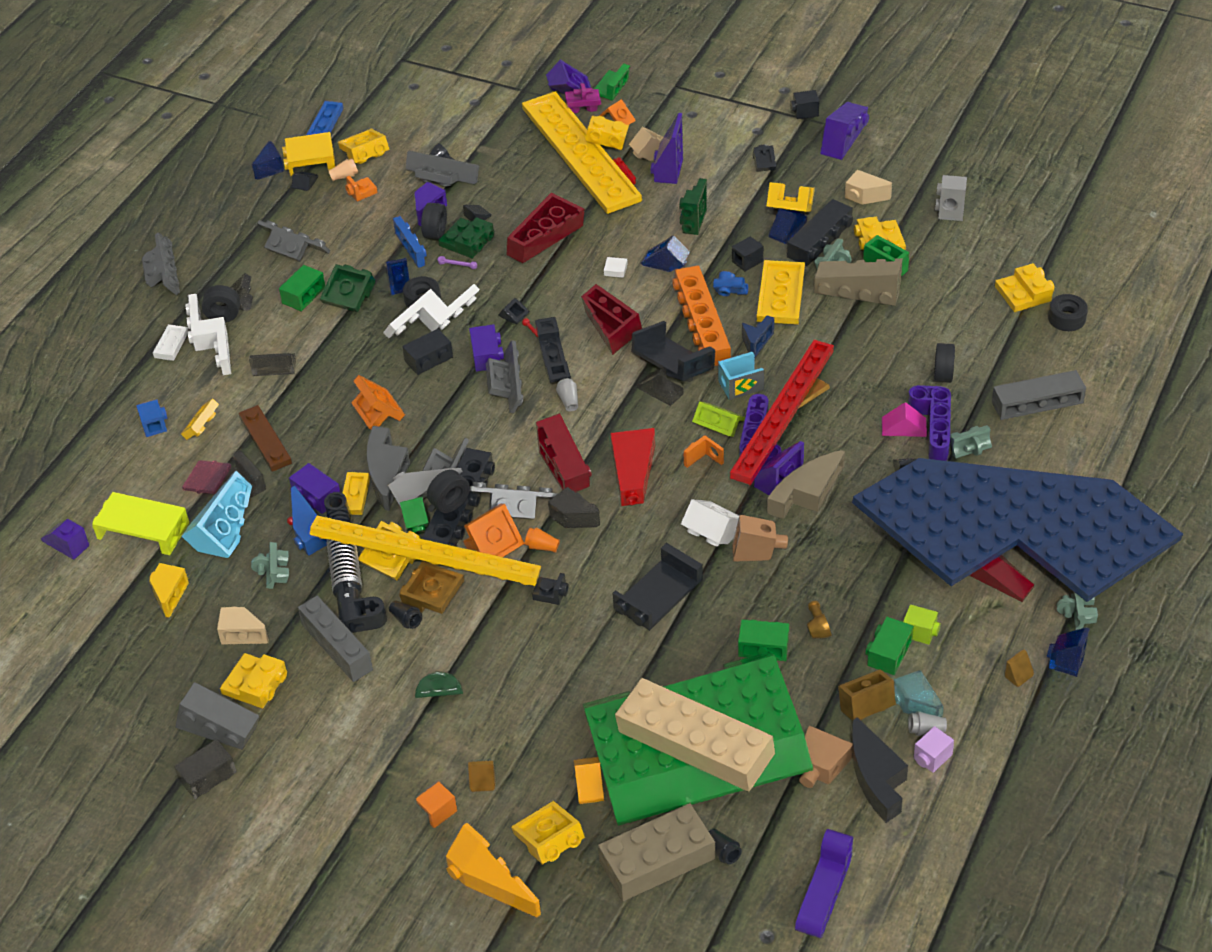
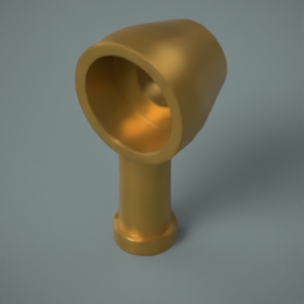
(818, 626)

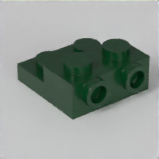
(694, 208)
(467, 236)
(347, 287)

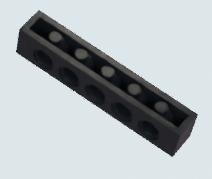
(449, 527)

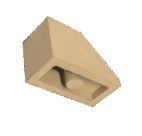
(645, 144)
(867, 188)
(240, 627)

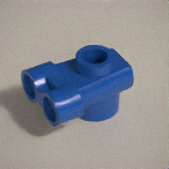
(728, 283)

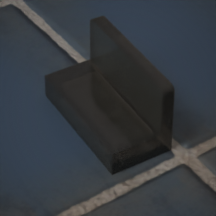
(273, 364)
(248, 472)

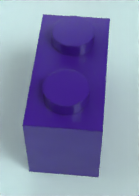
(485, 345)
(313, 486)

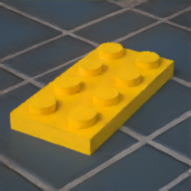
(781, 291)

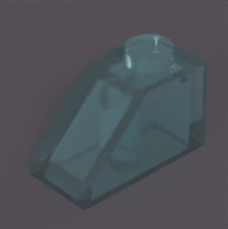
(916, 694)

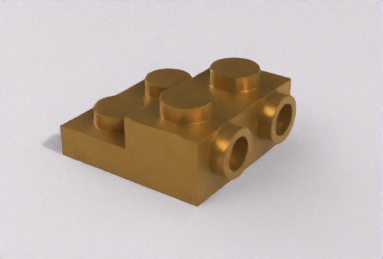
(431, 587)

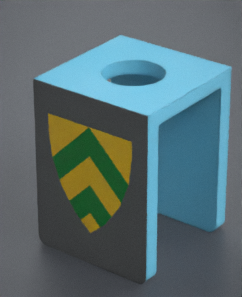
(739, 377)

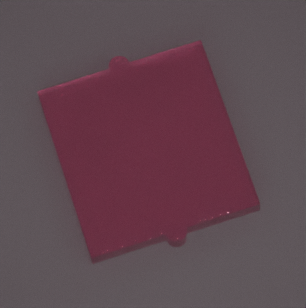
(206, 477)

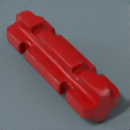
(624, 168)

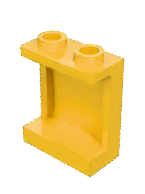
(308, 151)

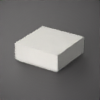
(615, 267)

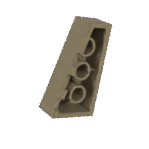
(860, 280)

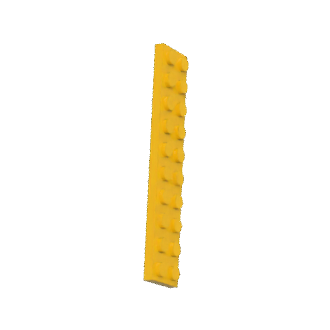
(585, 158)

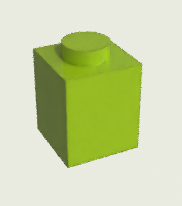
(924, 623)

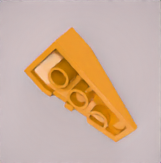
(479, 870)

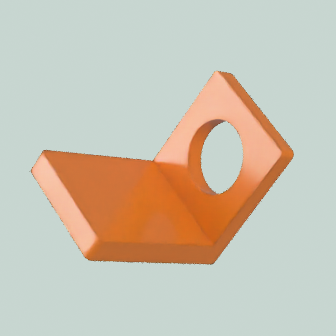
(620, 113)
(700, 448)

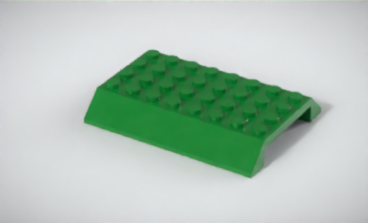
(652, 782)

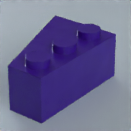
(842, 129)

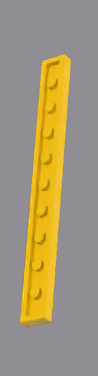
(425, 550)

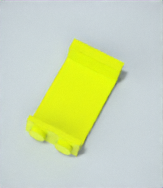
(142, 519)

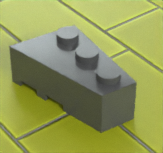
(215, 717)

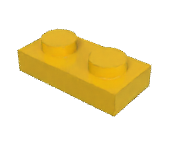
(203, 415)
(356, 491)

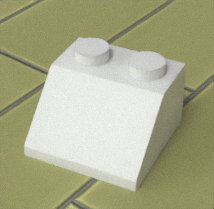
(710, 521)

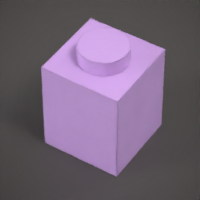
(933, 749)

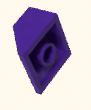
(566, 78)
(779, 467)

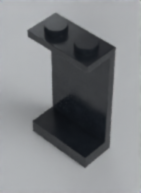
(680, 362)
(660, 588)

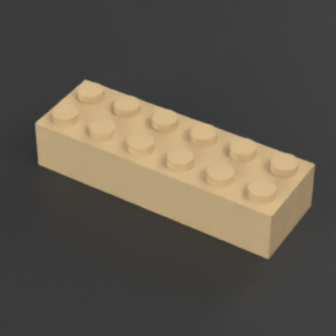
(695, 734)

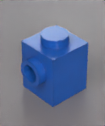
(152, 417)

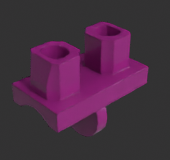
(583, 97)

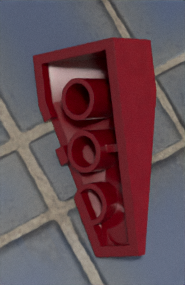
(1005, 578)

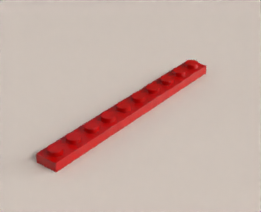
(781, 412)

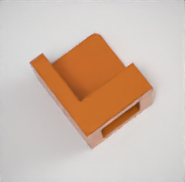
(438, 804)

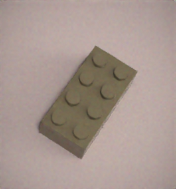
(656, 852)

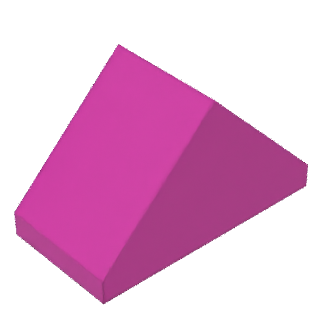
(904, 422)

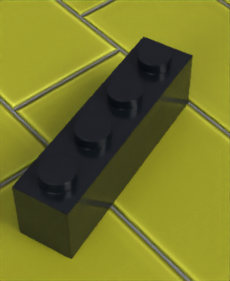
(819, 232)

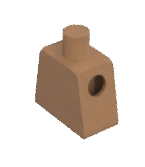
(756, 539)
(827, 755)

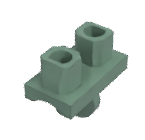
(834, 253)
(971, 441)
(269, 565)
(1075, 605)

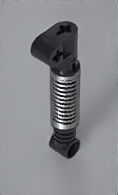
(347, 584)

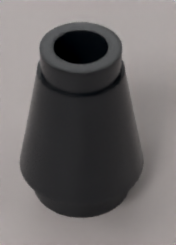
(406, 614)
(726, 848)

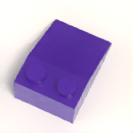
(669, 156)

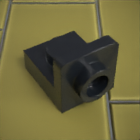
(764, 158)
(550, 590)

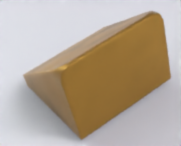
(1019, 669)
(481, 776)

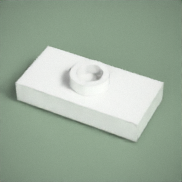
(170, 342)

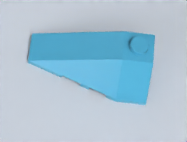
(219, 522)

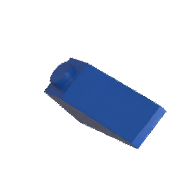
(303, 518)

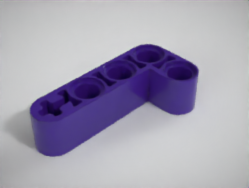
(937, 404)
(756, 412)
(825, 884)

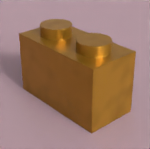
(867, 695)

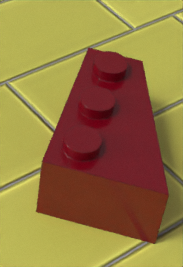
(610, 317)
(562, 454)

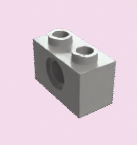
(952, 197)

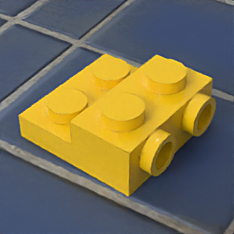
(606, 132)
(364, 145)
(870, 227)
(1025, 288)
(387, 564)
(254, 679)
(549, 832)

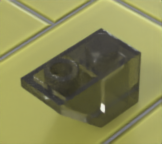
(573, 510)

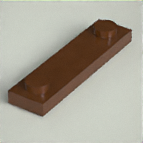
(265, 438)

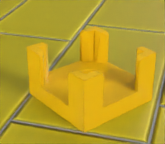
(776, 196)

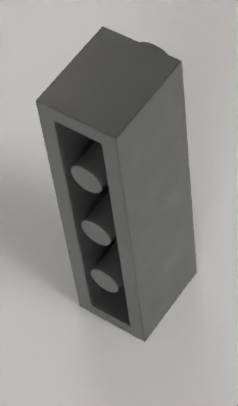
(1038, 394)
(335, 638)

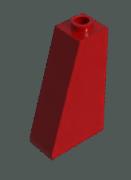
(632, 462)

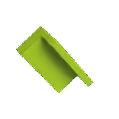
(717, 418)

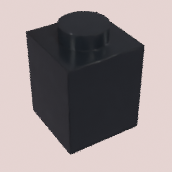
(805, 104)
(747, 253)

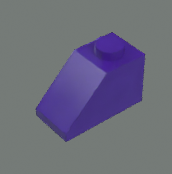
(428, 194)
(67, 538)

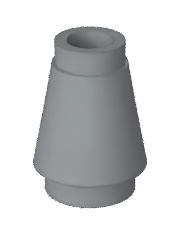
(568, 394)
(920, 723)

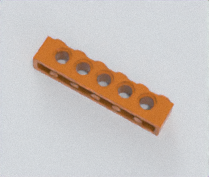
(700, 312)

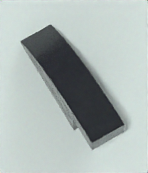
(877, 771)

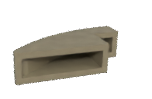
(807, 485)

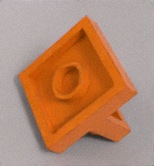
(375, 403)
(493, 533)

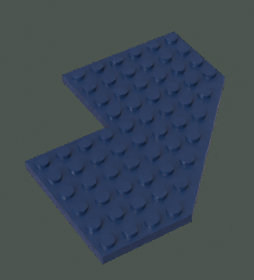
(970, 514)

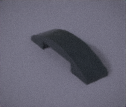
(552, 350)

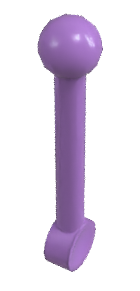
(441, 260)

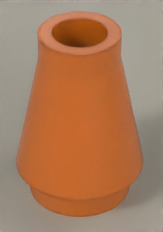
(540, 540)

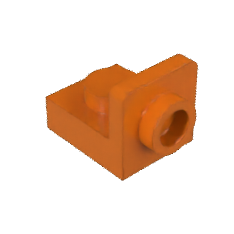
(361, 188)

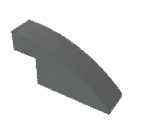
(385, 463)

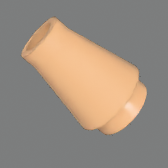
(344, 169)

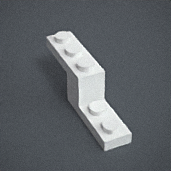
(432, 311)
(208, 334)

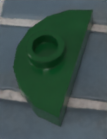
(438, 684)

